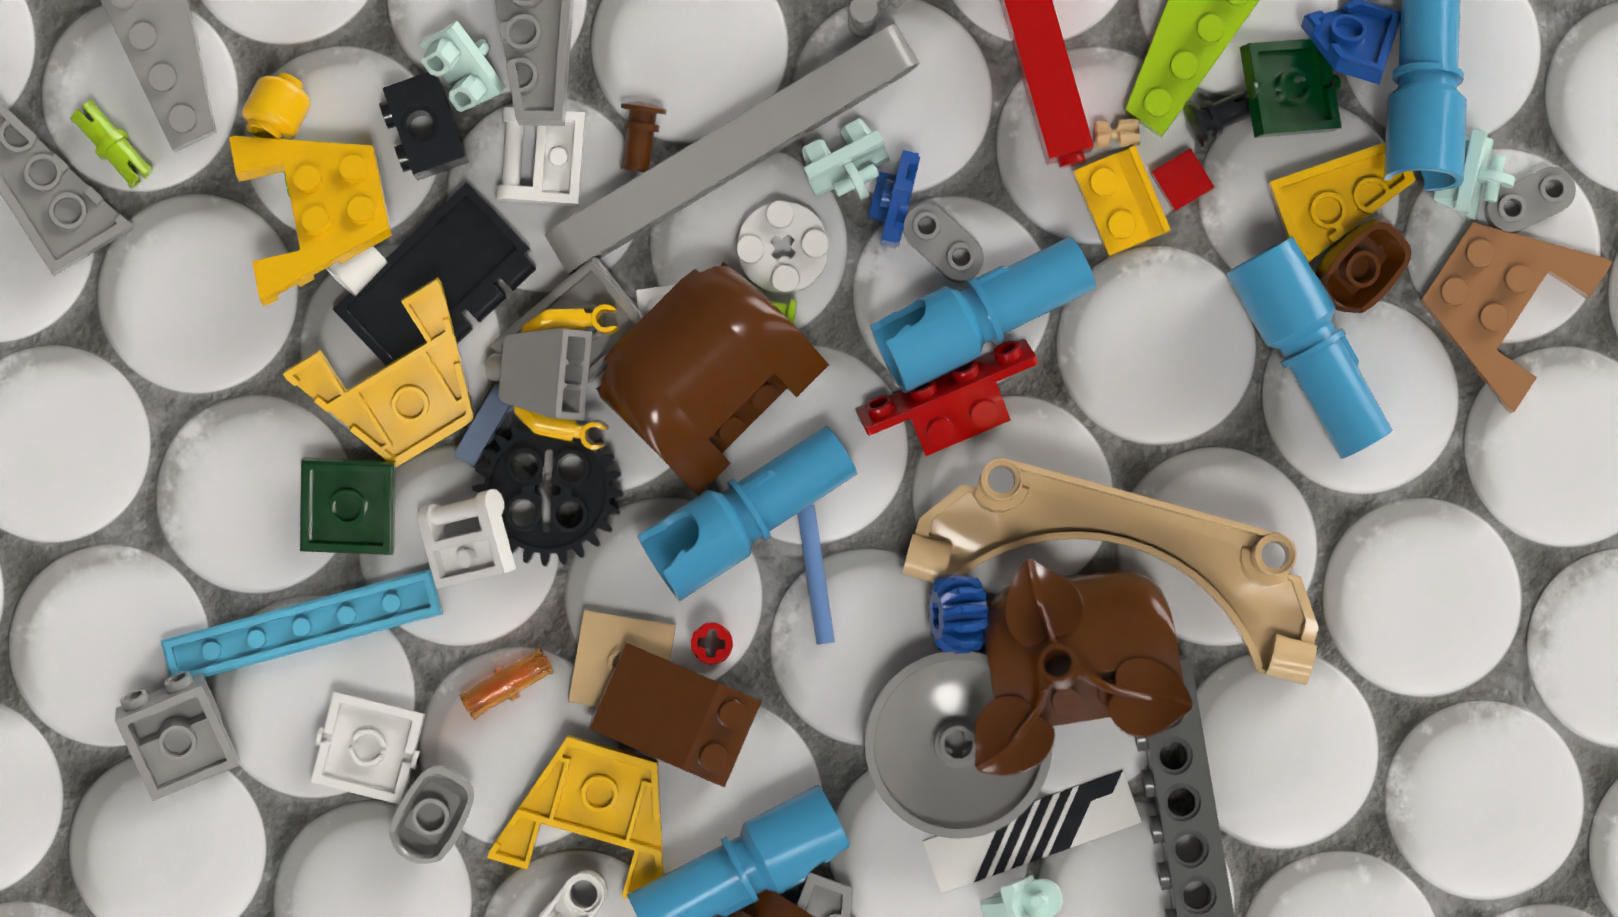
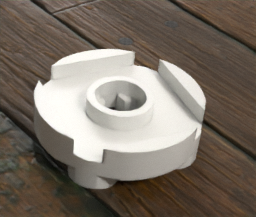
(779, 221)

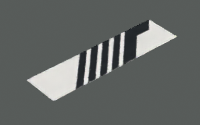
(1040, 831)

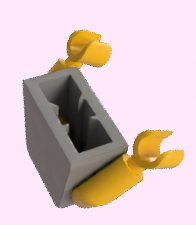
(547, 372)

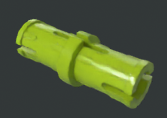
(111, 144)

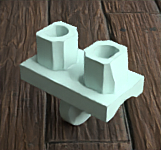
(462, 65)
(847, 167)
(1466, 197)
(1024, 899)

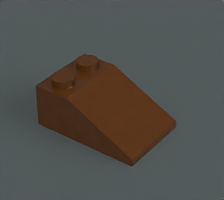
(674, 714)

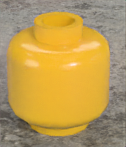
(276, 107)

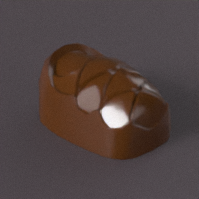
(1364, 266)

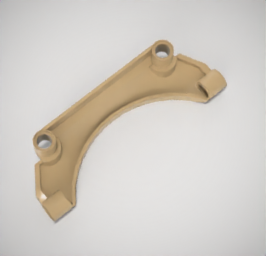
(1214, 552)

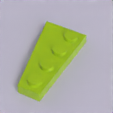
(1181, 55)

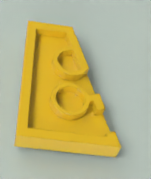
(1334, 197)

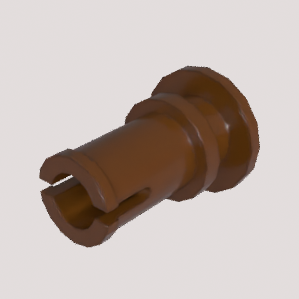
(639, 134)

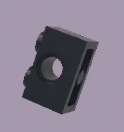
(443, 146)

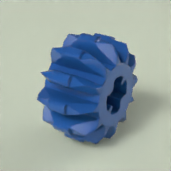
(958, 613)

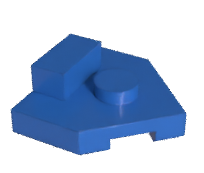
(1355, 37)
(893, 197)

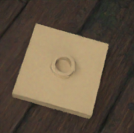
(601, 644)

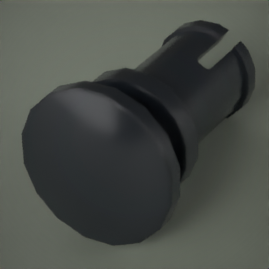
(1215, 116)

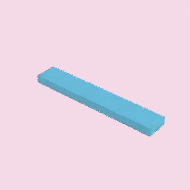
(304, 626)

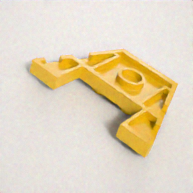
(333, 202)
(407, 401)
(596, 795)

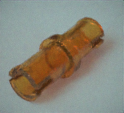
(506, 683)

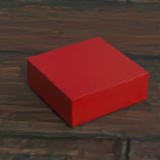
(1182, 180)

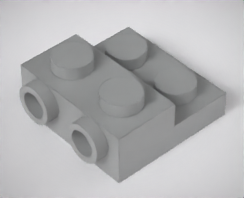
(175, 734)

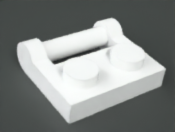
(556, 162)
(469, 554)

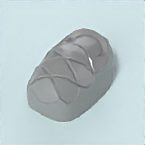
(431, 815)

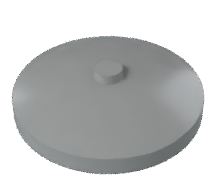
(925, 750)

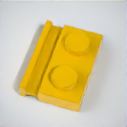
(1121, 201)

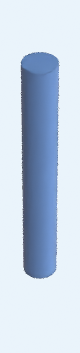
(815, 576)

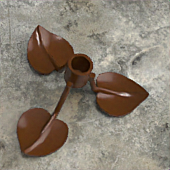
(1048, 606)

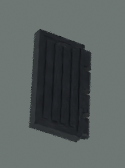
(462, 247)

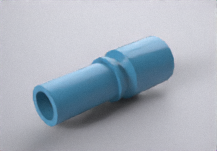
(1426, 109)
(1296, 317)
(953, 325)
(719, 528)
(770, 854)

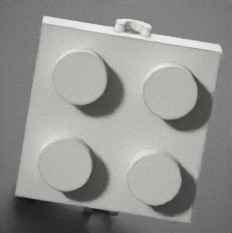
(367, 748)

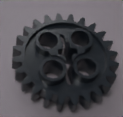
(591, 492)

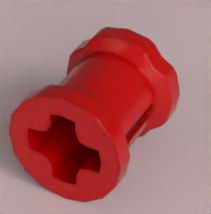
(703, 632)

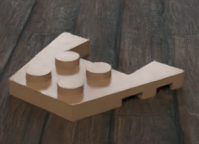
(1488, 287)

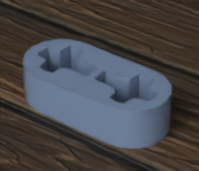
(483, 429)

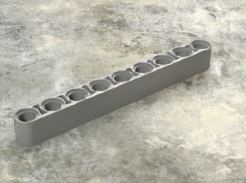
(732, 149)

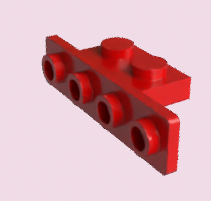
(954, 403)

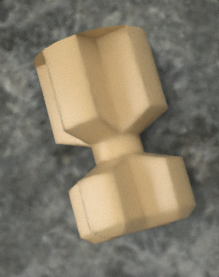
(1125, 133)

